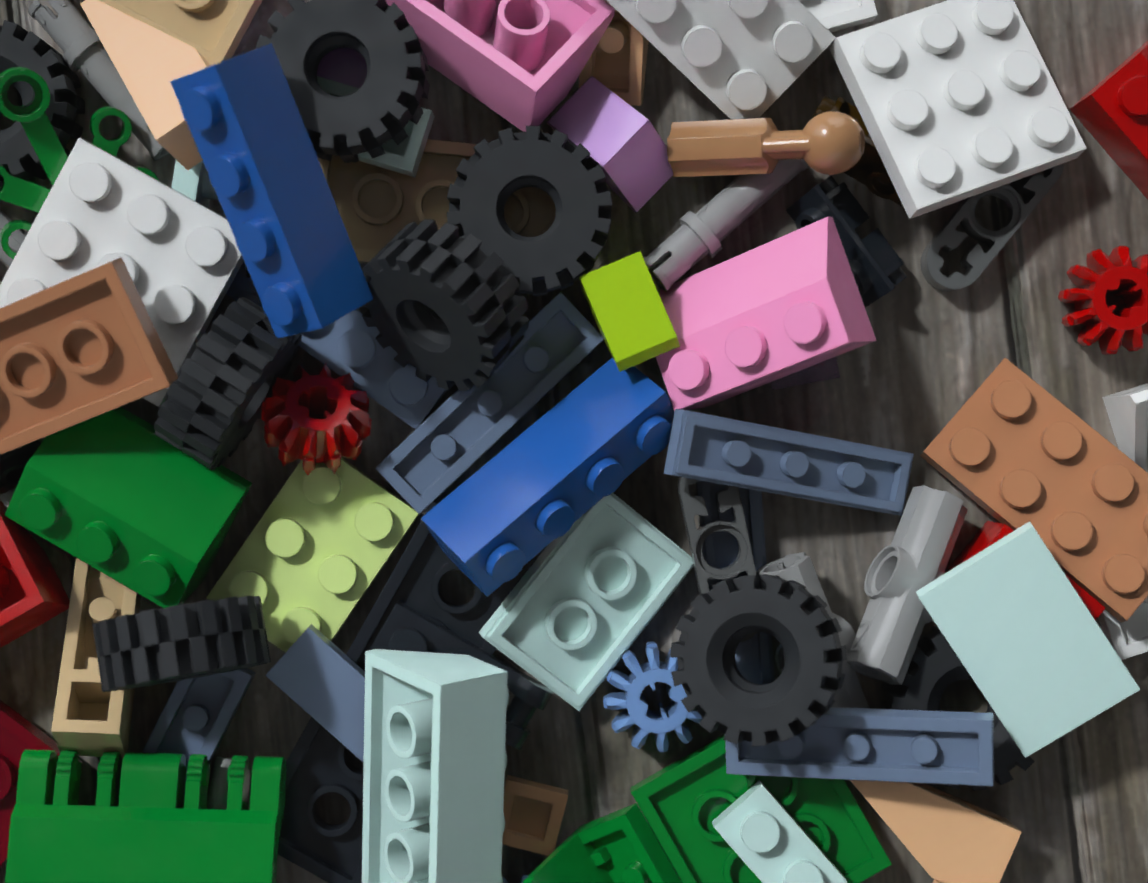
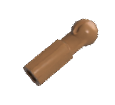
(828, 144)

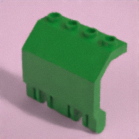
(142, 823)

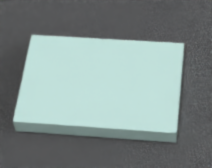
(587, 599)
(1027, 639)

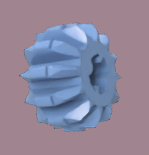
(635, 702)

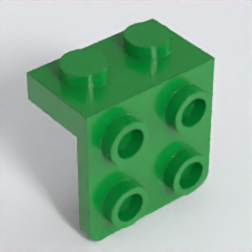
(608, 851)

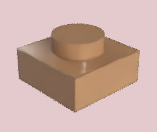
(532, 815)

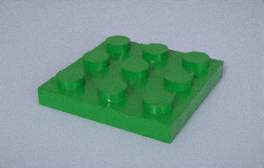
(696, 790)

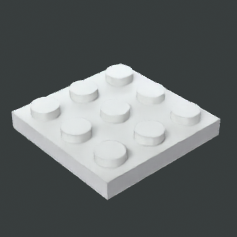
(956, 101)
(170, 244)

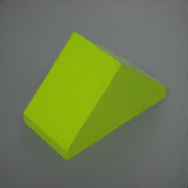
(628, 311)

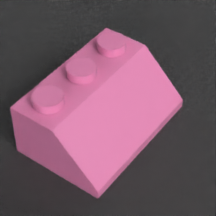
(510, 52)
(762, 317)

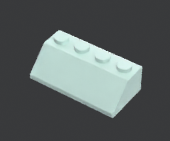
(433, 768)

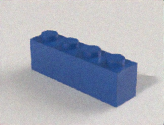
(273, 191)
(551, 475)

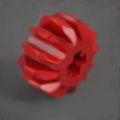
(1090, 305)
(316, 419)

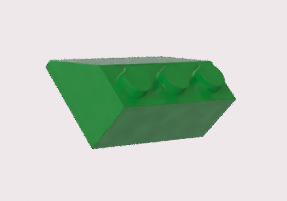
(129, 504)

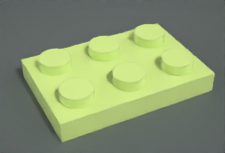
(317, 550)

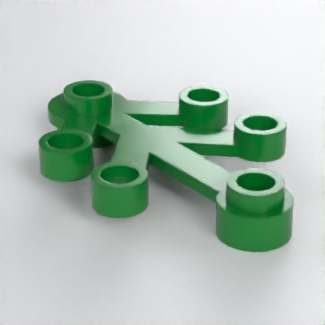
(46, 146)

